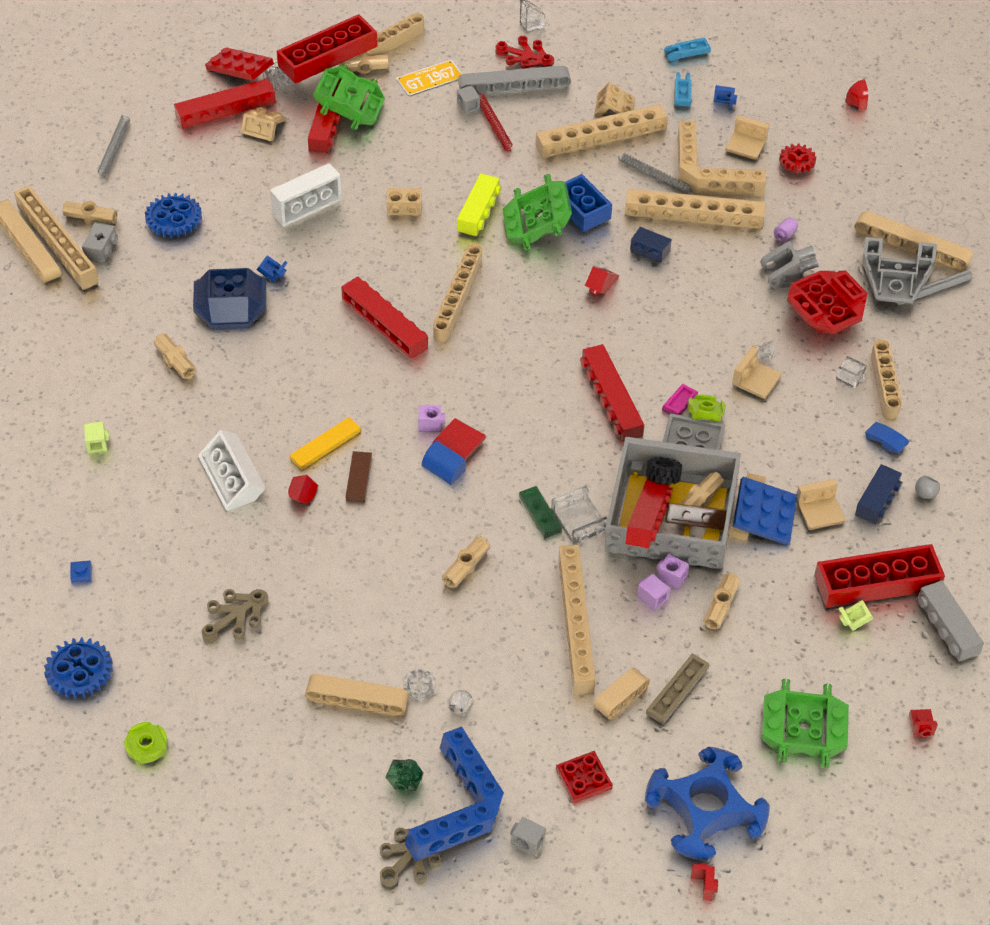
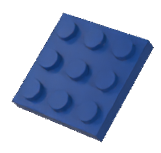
(765, 510)

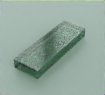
(540, 512)

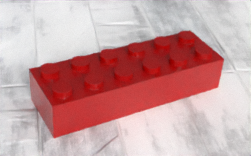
(327, 48)
(877, 575)

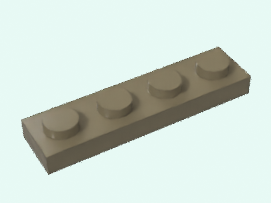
(677, 689)

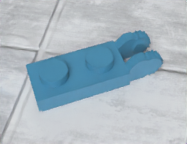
(687, 49)
(682, 90)

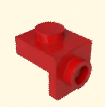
(706, 873)

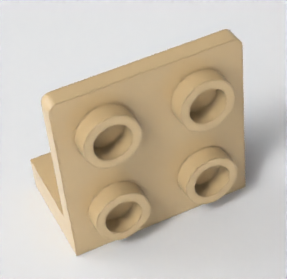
(613, 99)
(261, 123)
(748, 137)
(755, 376)
(819, 504)

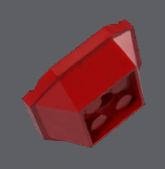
(828, 300)

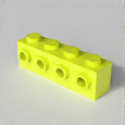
(478, 205)

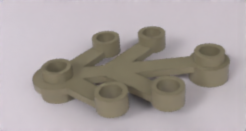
(235, 612)
(404, 860)

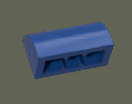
(444, 462)

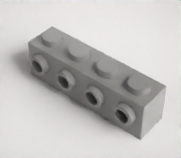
(950, 621)

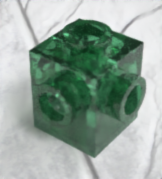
(404, 775)

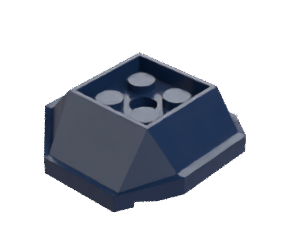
(229, 298)

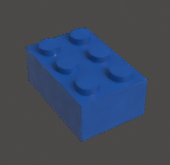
(587, 204)

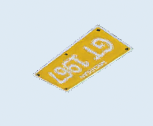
(429, 77)

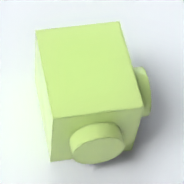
(96, 437)

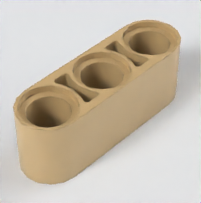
(621, 693)

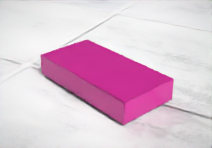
(679, 400)

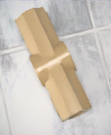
(365, 64)
(90, 212)
(174, 356)
(703, 493)
(465, 562)
(718, 608)

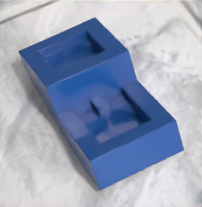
(890, 438)

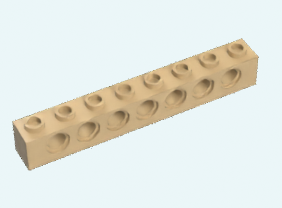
(601, 130)
(695, 208)
(56, 237)
(576, 620)

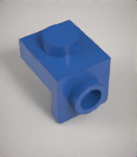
(725, 95)
(271, 268)

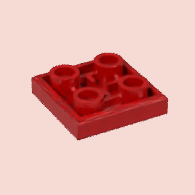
(461, 438)
(584, 777)

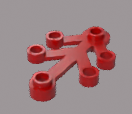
(526, 54)

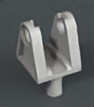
(788, 264)

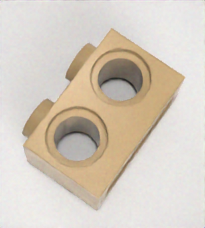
(404, 201)

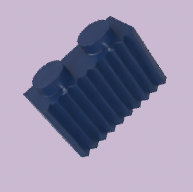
(650, 244)

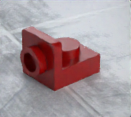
(922, 722)

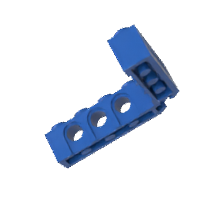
(466, 822)

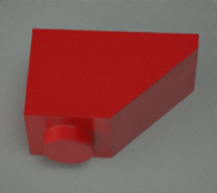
(600, 280)

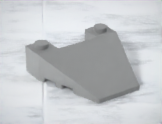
(897, 278)

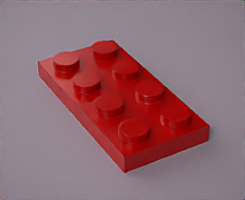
(239, 63)

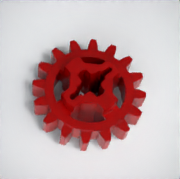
(797, 158)

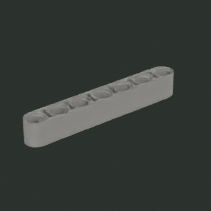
(516, 80)

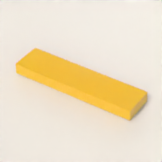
(325, 443)

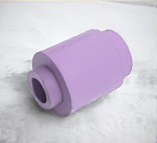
(785, 229)

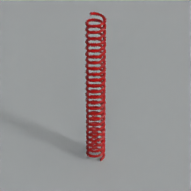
(493, 125)

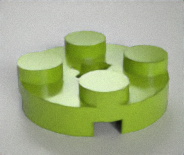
(706, 408)
(148, 753)

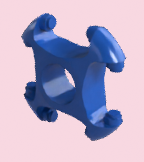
(703, 823)

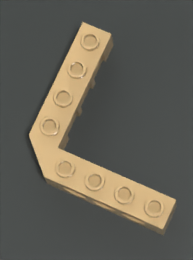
(714, 180)

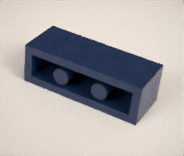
(879, 494)

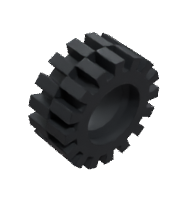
(664, 470)

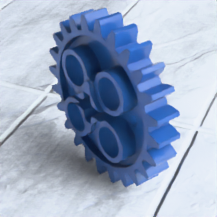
(173, 215)
(78, 668)

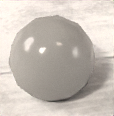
(927, 487)

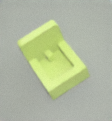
(855, 615)

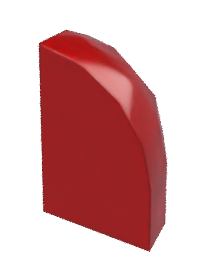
(858, 95)
(302, 489)

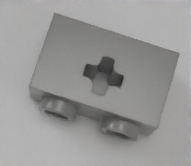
(100, 242)

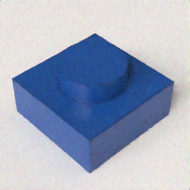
(81, 571)

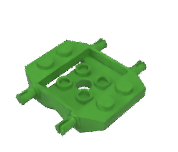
(345, 102)
(548, 199)
(805, 709)

